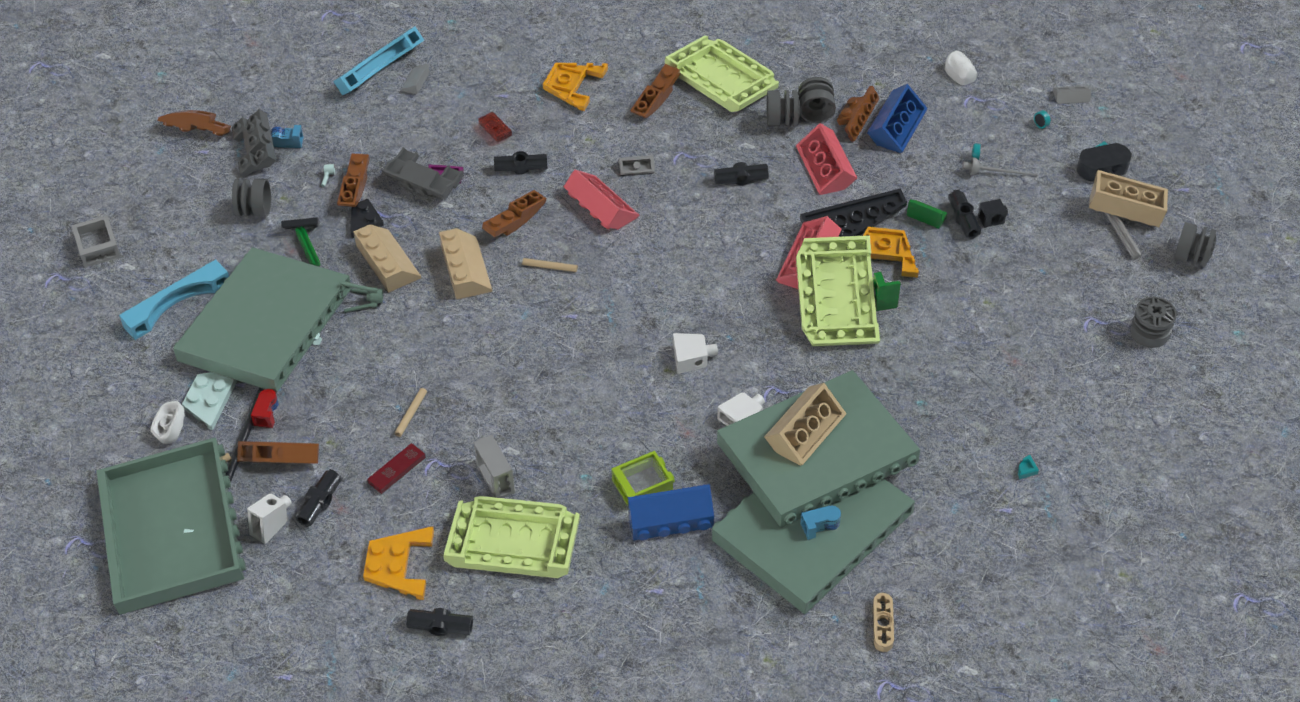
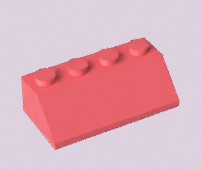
(826, 160)
(599, 200)
(811, 229)

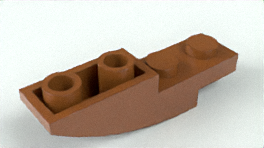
(657, 93)
(189, 119)
(354, 181)
(516, 215)
(278, 452)

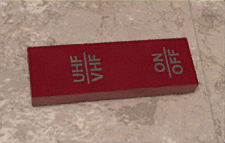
(396, 468)

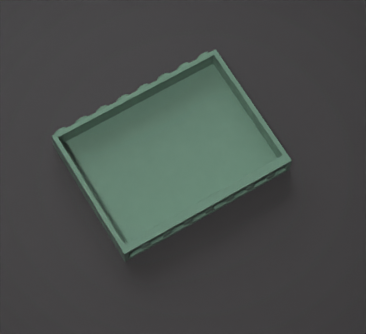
(262, 319)
(854, 455)
(144, 523)
(811, 568)

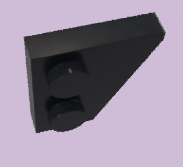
(364, 215)

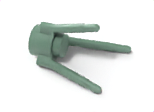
(374, 295)

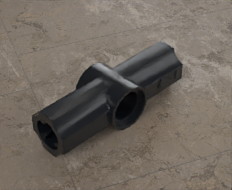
(520, 162)
(741, 173)
(964, 214)
(318, 498)
(439, 622)

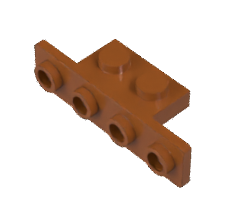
(857, 112)

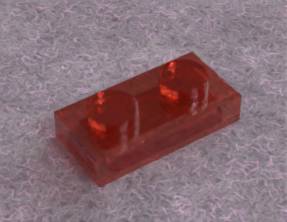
(495, 126)

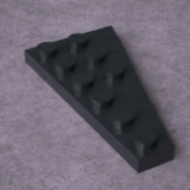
(861, 213)

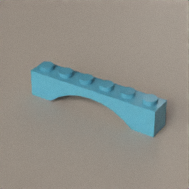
(378, 60)
(142, 317)

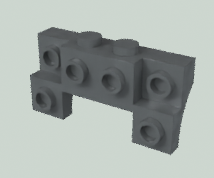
(257, 142)
(421, 178)

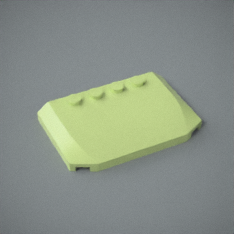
(722, 73)
(837, 291)
(512, 537)

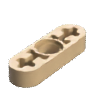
(878, 629)

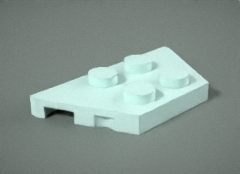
(208, 397)

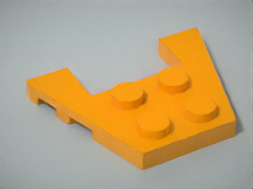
(567, 77)
(892, 246)
(388, 561)

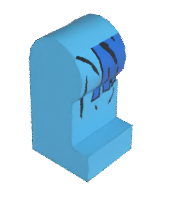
(287, 137)
(819, 520)

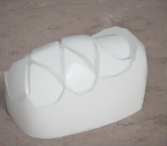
(960, 68)
(168, 422)

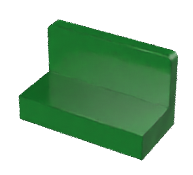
(926, 213)
(885, 294)

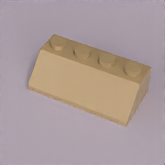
(1129, 198)
(385, 257)
(464, 263)
(806, 424)

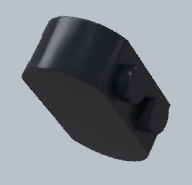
(1108, 158)

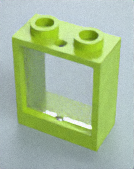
(642, 476)

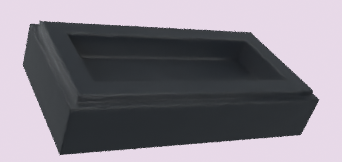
(297, 223)

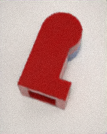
(263, 410)

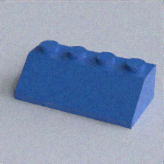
(897, 119)
(671, 512)

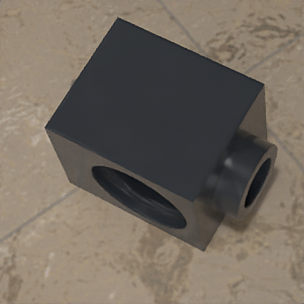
(992, 213)

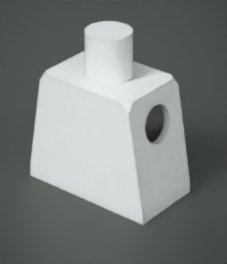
(691, 351)
(739, 408)
(267, 516)

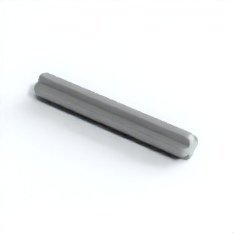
(1124, 236)

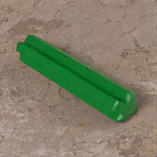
(307, 246)

